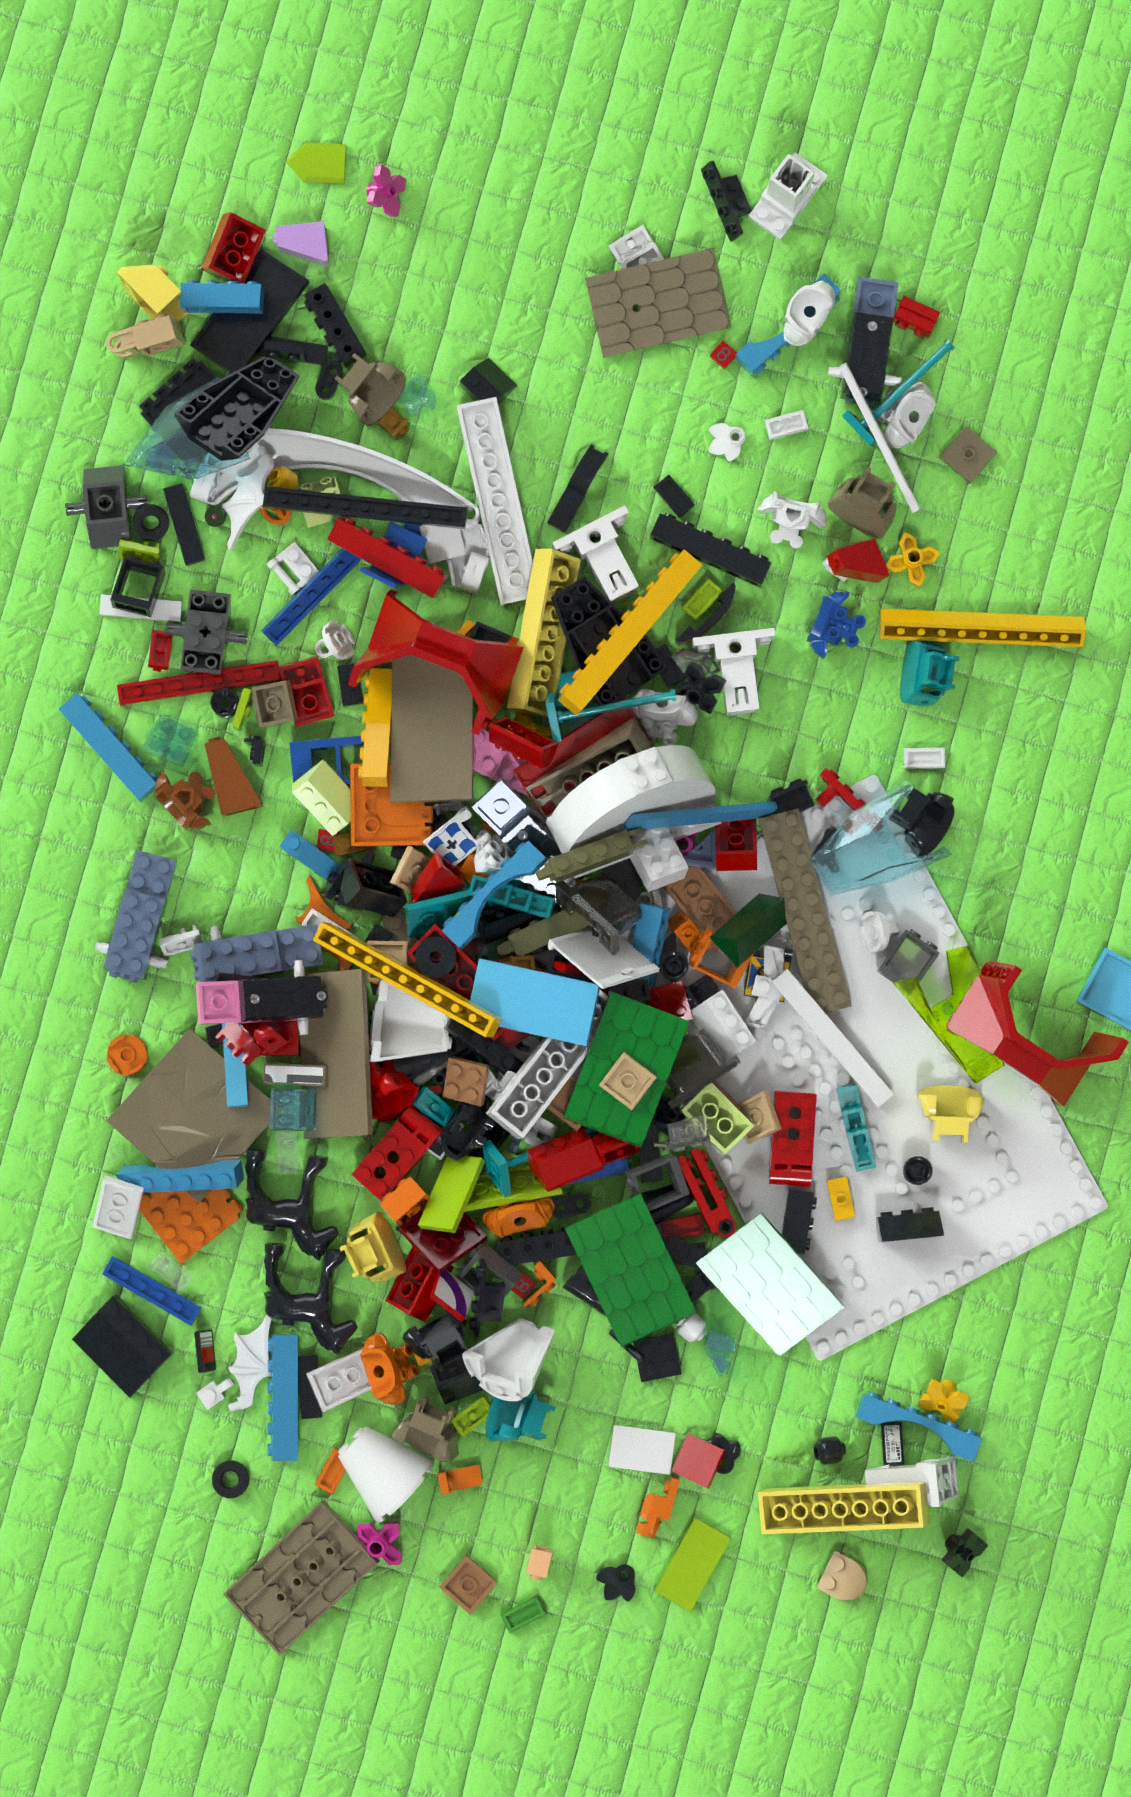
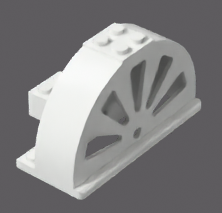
(641, 783)

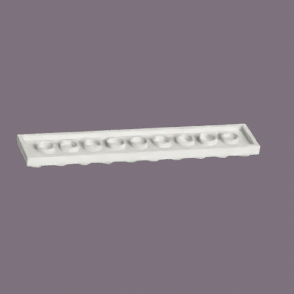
(497, 498)

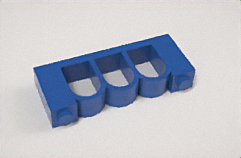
(302, 754)

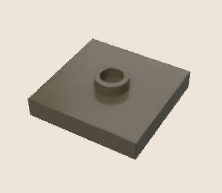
(968, 455)

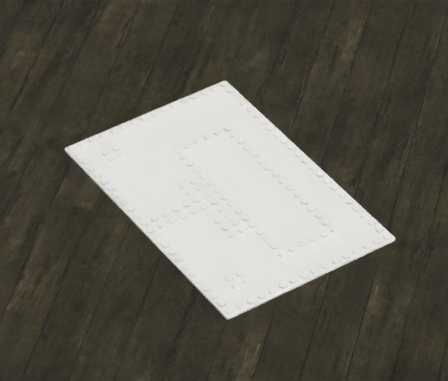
(994, 1195)

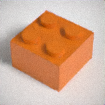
(405, 1201)

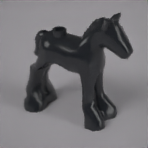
(288, 1212)
(307, 1306)

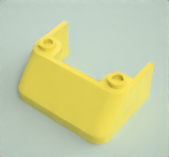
(152, 290)

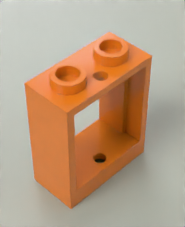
(734, 973)

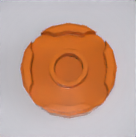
(127, 1055)

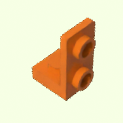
(685, 930)
(542, 1273)
(459, 1479)

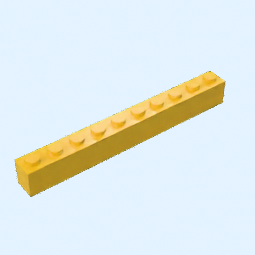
(982, 627)
(630, 632)
(407, 979)

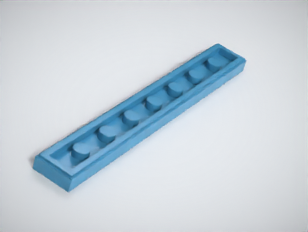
(700, 815)

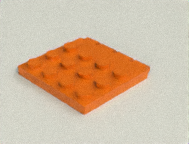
(384, 823)
(185, 1223)

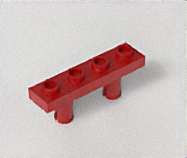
(835, 788)

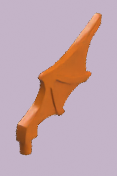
(318, 903)

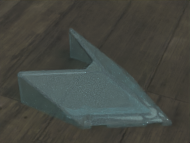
(170, 451)

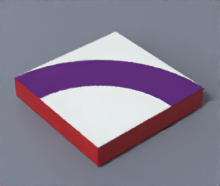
(452, 1294)

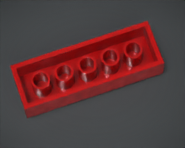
(462, 975)

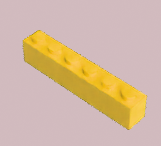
(377, 730)

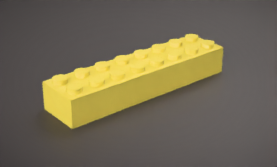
(541, 633)
(844, 1507)

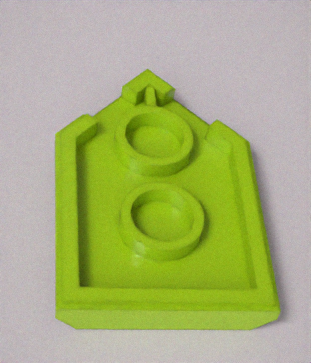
(320, 163)

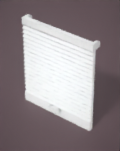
(598, 963)

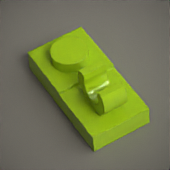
(144, 552)
(471, 1417)

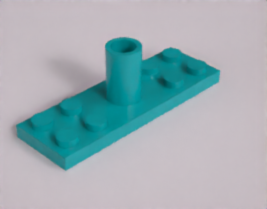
(424, 914)

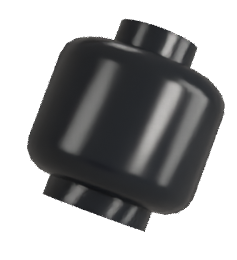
(829, 1450)

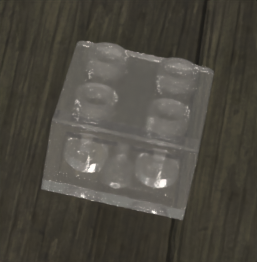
(685, 1133)

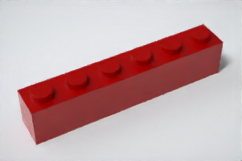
(388, 557)

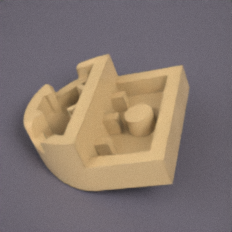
(843, 1578)

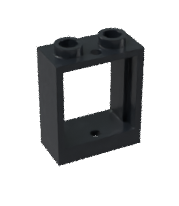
(132, 604)

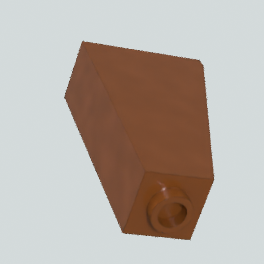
(230, 782)

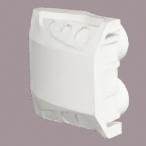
(490, 857)

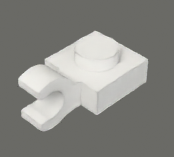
(212, 1394)

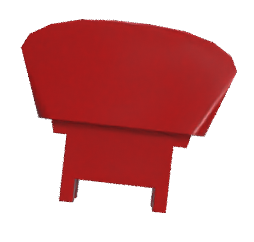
(254, 1038)
(391, 1091)

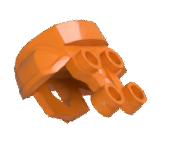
(505, 1218)
(390, 1367)

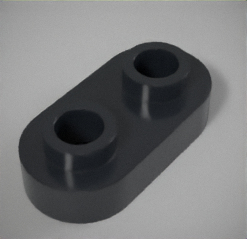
(327, 380)
(570, 1206)

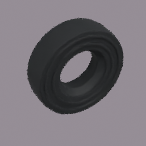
(150, 510)
(217, 1479)

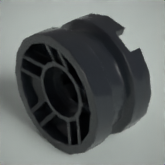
(218, 698)
(680, 959)
(926, 1170)

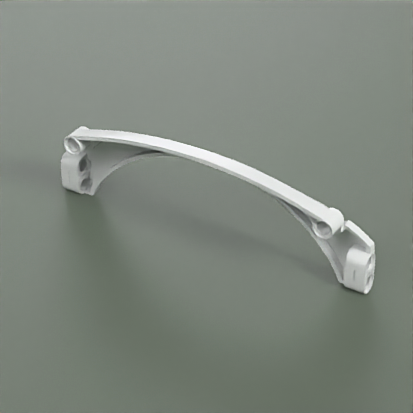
(316, 452)

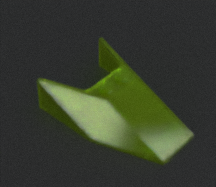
(963, 972)

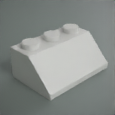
(723, 1025)

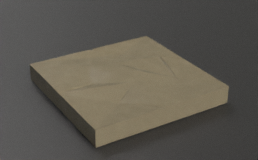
(183, 1114)

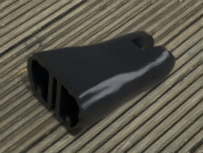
(665, 1211)
(582, 1288)

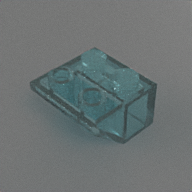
(170, 741)
(293, 1109)
(718, 1348)

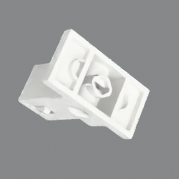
(787, 195)
(604, 556)
(736, 667)
(938, 1473)

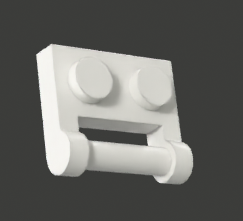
(298, 563)

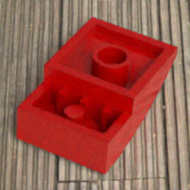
(308, 690)

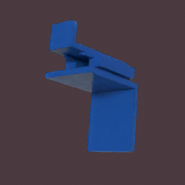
(408, 537)

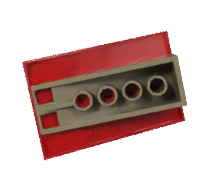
(581, 755)

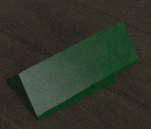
(750, 927)

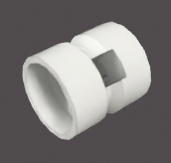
(544, 1127)

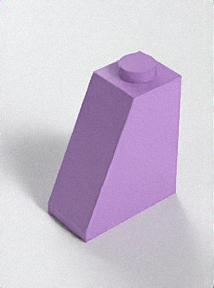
(303, 241)

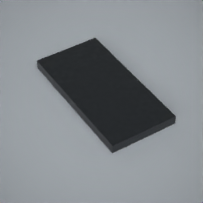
(236, 338)

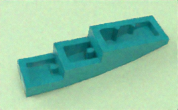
(517, 898)
(856, 1127)

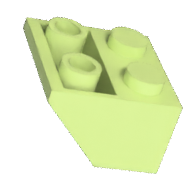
(326, 485)

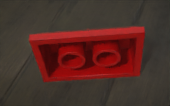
(233, 248)
(522, 742)
(564, 1159)
(413, 1288)

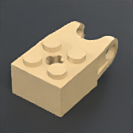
(147, 337)

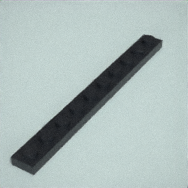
(365, 507)

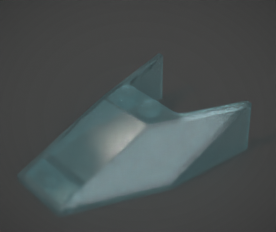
(865, 849)

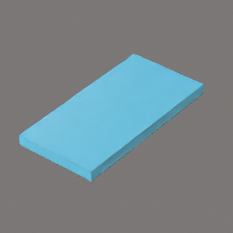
(1109, 989)
(536, 1001)

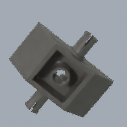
(109, 524)
(212, 613)

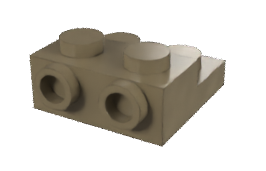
(274, 703)

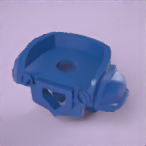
(834, 624)

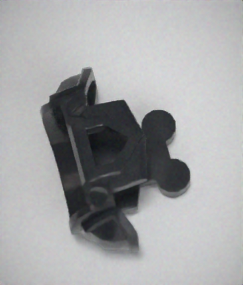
(458, 1144)

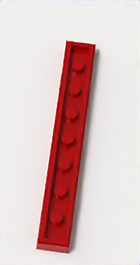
(198, 683)

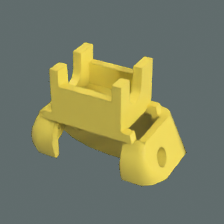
(950, 1109)
(374, 1249)

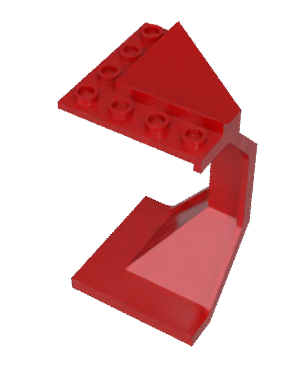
(482, 664)
(988, 1022)

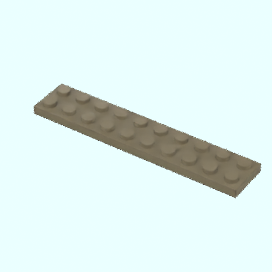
(805, 910)

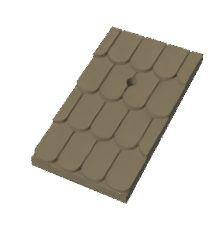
(676, 300)
(301, 1577)

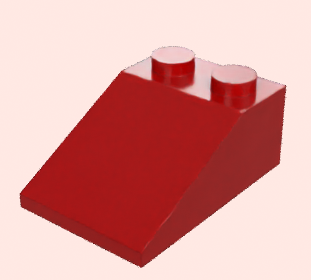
(736, 845)

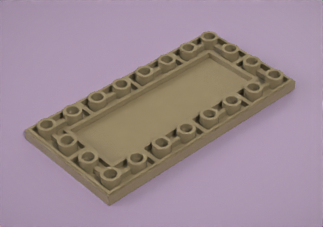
(430, 733)
(342, 1044)

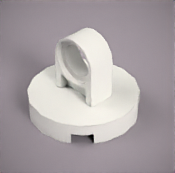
(337, 640)
(876, 931)

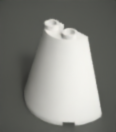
(405, 1026)
(510, 1359)
(383, 1470)

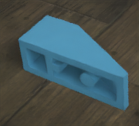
(308, 855)

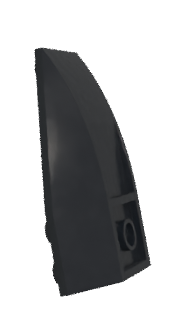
(238, 408)
(585, 621)

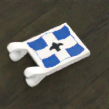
(454, 840)

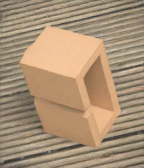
(539, 1562)

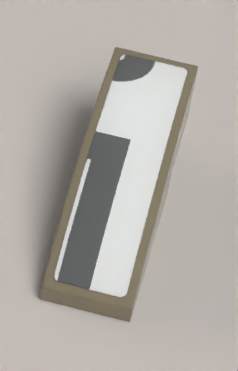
(295, 1075)

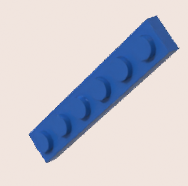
(310, 596)

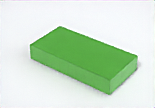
(523, 1614)

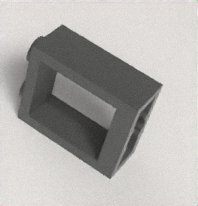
(913, 937)
(675, 1174)
(494, 1262)

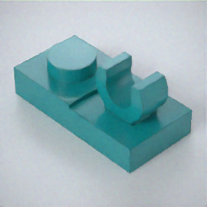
(433, 1107)

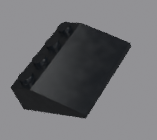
(122, 1345)

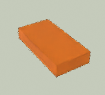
(331, 1473)

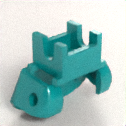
(929, 667)
(516, 1418)

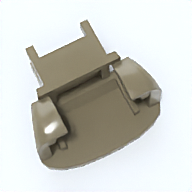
(371, 390)
(864, 504)
(429, 1431)

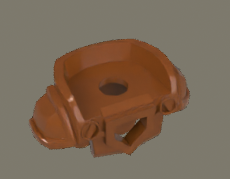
(184, 799)

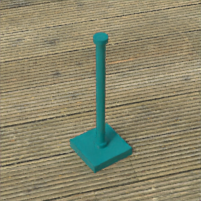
(862, 427)
(556, 717)
(498, 1167)

